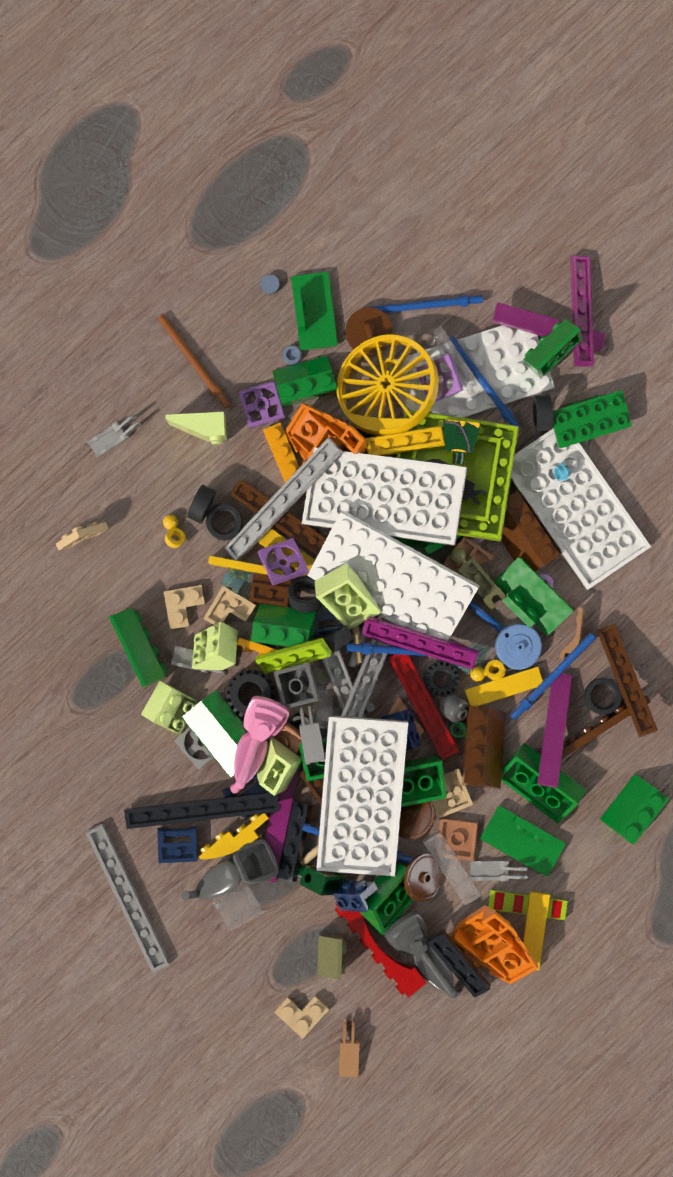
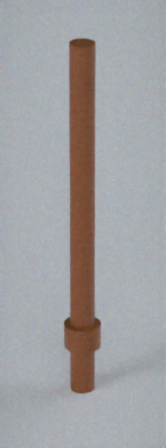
(215, 390)

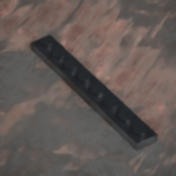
(201, 810)

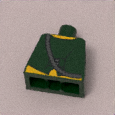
(460, 438)
(317, 880)

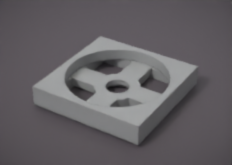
(180, 740)

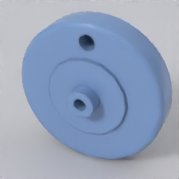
(518, 646)

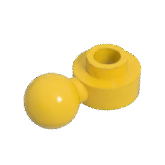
(170, 522)
(479, 673)

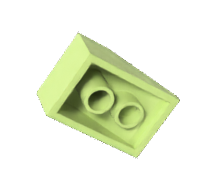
(205, 426)
(346, 596)

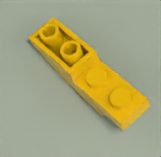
(229, 843)

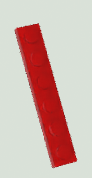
(423, 705)

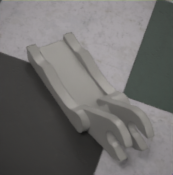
(112, 436)
(183, 658)
(311, 739)
(494, 871)

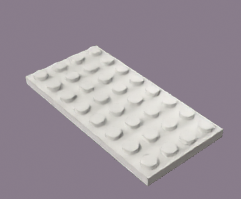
(499, 358)
(391, 495)
(577, 513)
(402, 581)
(362, 795)

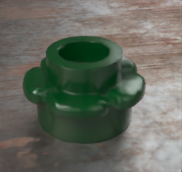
(452, 729)

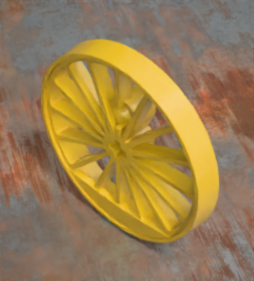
(385, 426)

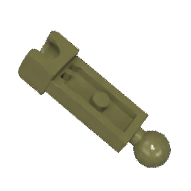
(472, 570)

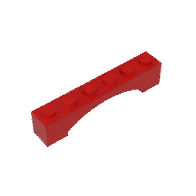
(406, 977)

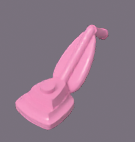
(262, 721)

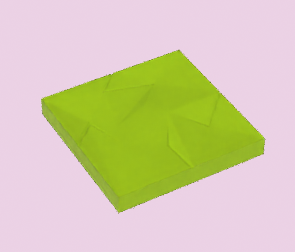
(487, 468)

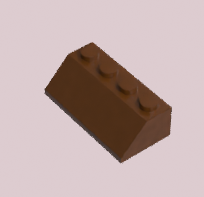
(525, 536)
(483, 747)

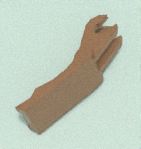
(578, 637)
(349, 1054)

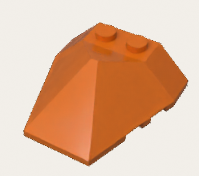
(312, 427)
(494, 945)

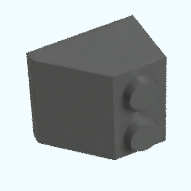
(296, 685)

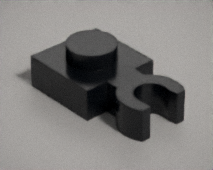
(470, 492)

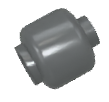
(454, 708)

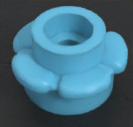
(561, 472)

